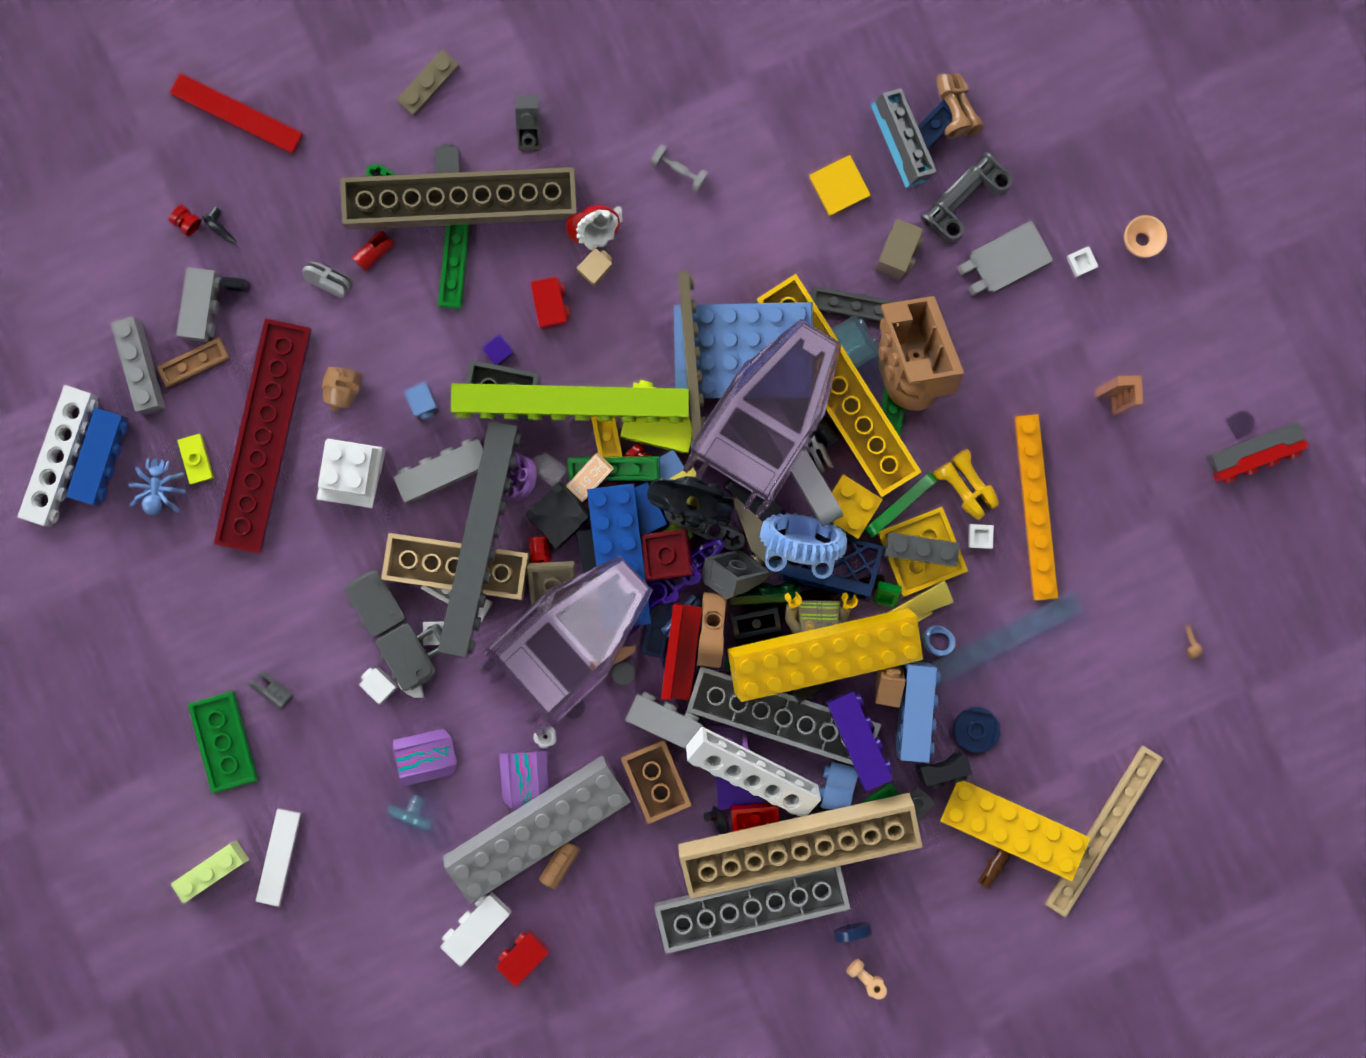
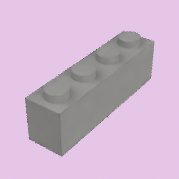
(138, 365)
(439, 472)

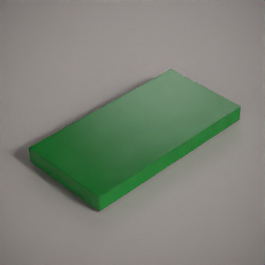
(223, 742)

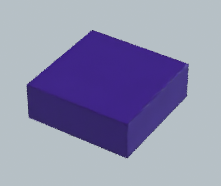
(498, 350)

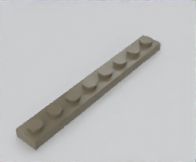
(691, 353)

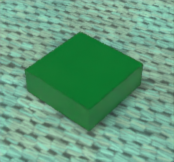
(887, 594)

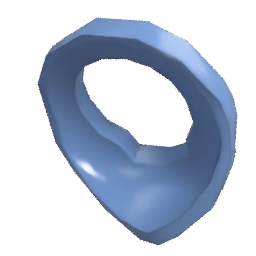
(925, 639)

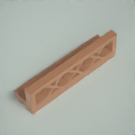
(1125, 393)

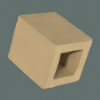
(595, 267)

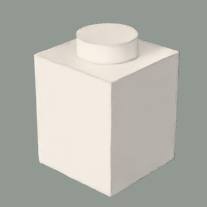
(378, 684)

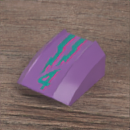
(424, 756)
(523, 776)

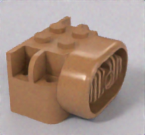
(917, 354)

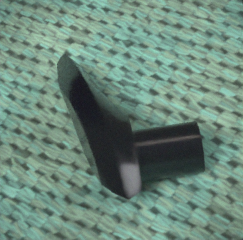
(218, 228)
(718, 818)

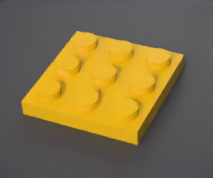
(916, 575)

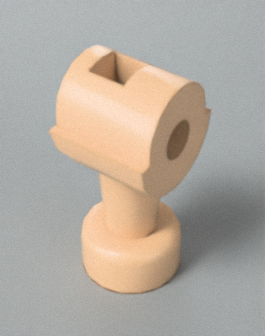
(874, 985)

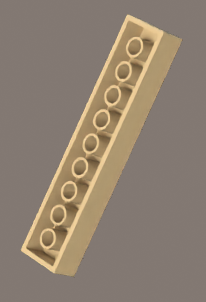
(800, 845)

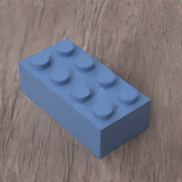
(916, 713)

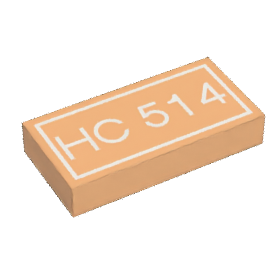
(590, 476)

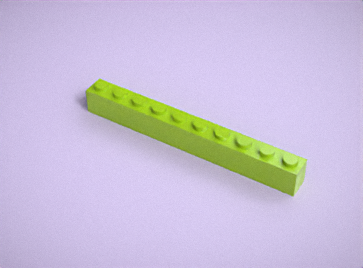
(569, 402)

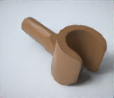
(1195, 649)

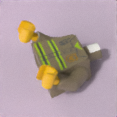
(816, 614)

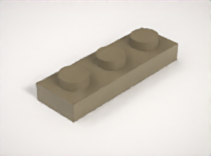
(428, 83)

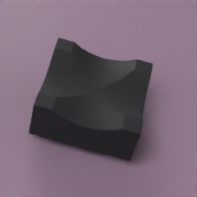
(559, 515)
(953, 769)

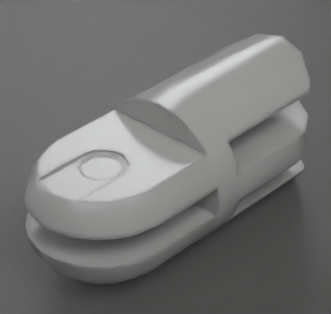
(327, 279)
(816, 446)

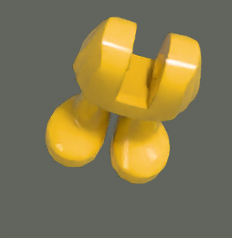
(986, 492)

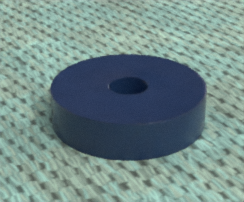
(852, 932)

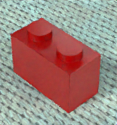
(549, 303)
(522, 958)

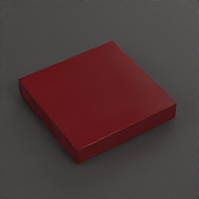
(666, 555)

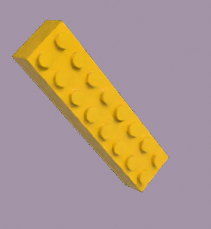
(825, 654)

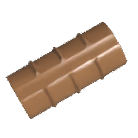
(559, 865)

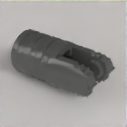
(274, 693)

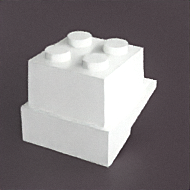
(350, 472)

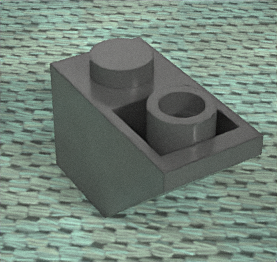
(528, 122)

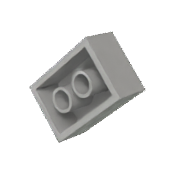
(663, 719)

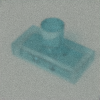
(411, 814)

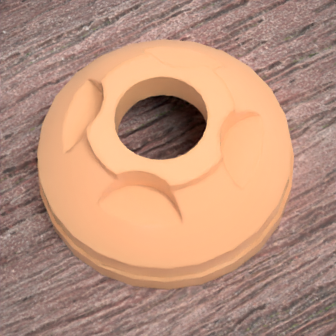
(1152, 229)

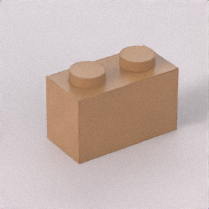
(889, 686)

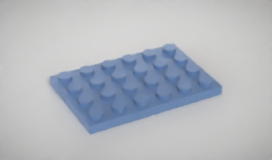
(731, 337)

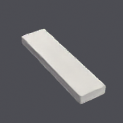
(278, 857)

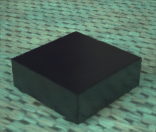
(235, 284)

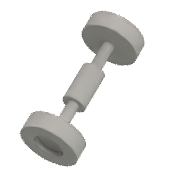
(659, 156)

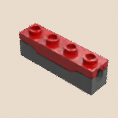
(1256, 452)

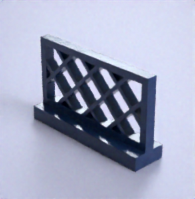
(834, 583)

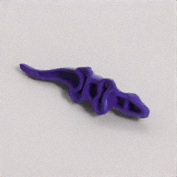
(668, 590)

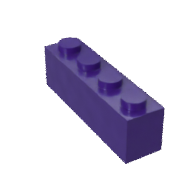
(859, 740)

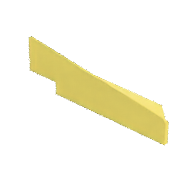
(927, 601)

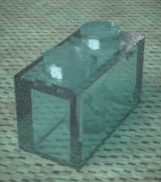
(856, 341)

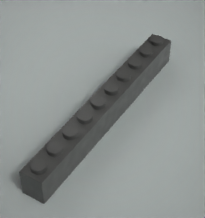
(478, 540)

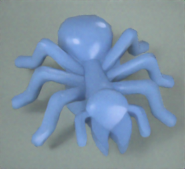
(155, 492)

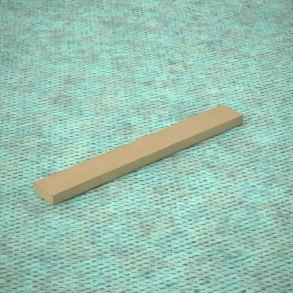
(1106, 828)

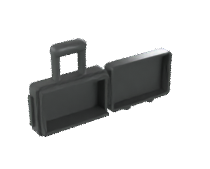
(397, 643)

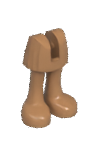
(953, 91)

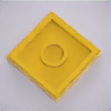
(839, 185)

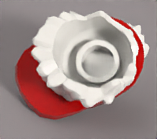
(594, 225)

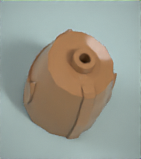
(341, 387)

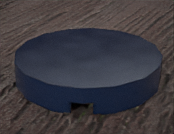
(976, 729)

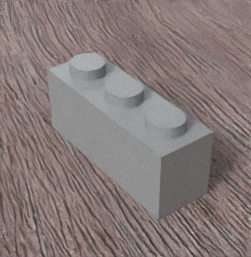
(199, 305)

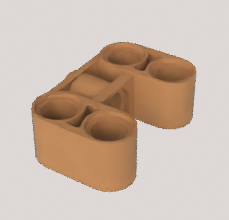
(712, 638)

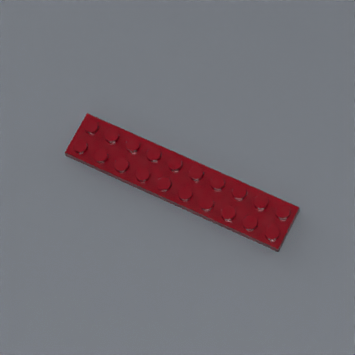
(262, 436)

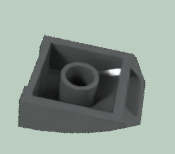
(733, 573)

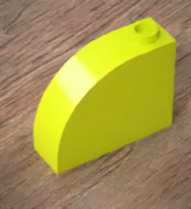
(660, 434)

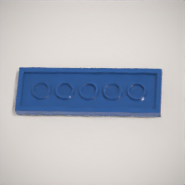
(617, 530)

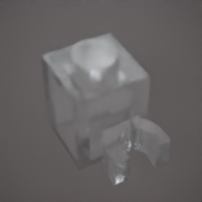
(549, 469)

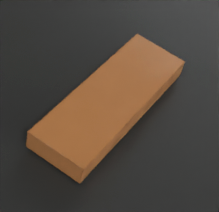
(193, 362)

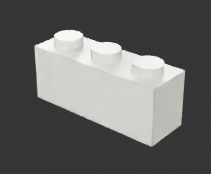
(475, 928)

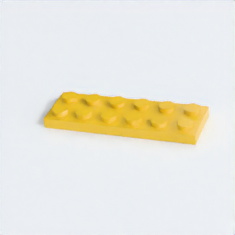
(1015, 829)

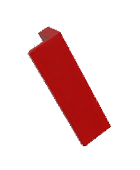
(681, 652)

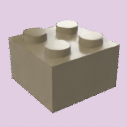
(898, 250)

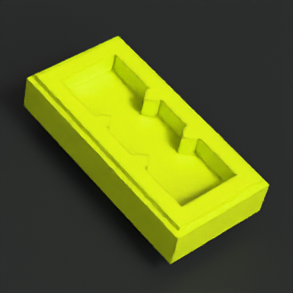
(195, 459)

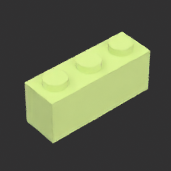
(209, 871)

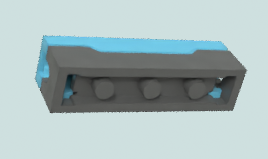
(903, 138)

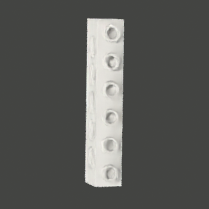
(47, 461)
(752, 772)

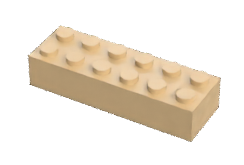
(435, 563)

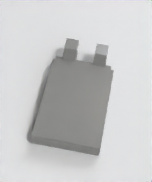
(1007, 259)

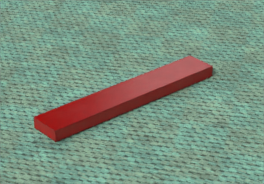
(236, 113)

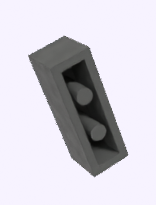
(921, 549)

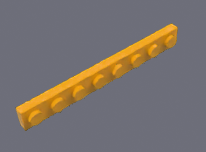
(1036, 507)

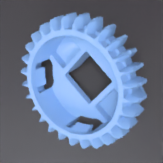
(800, 543)

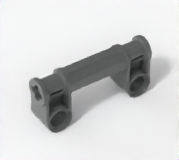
(942, 215)

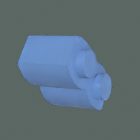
(838, 786)

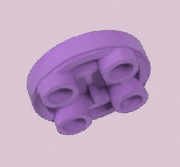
(522, 478)

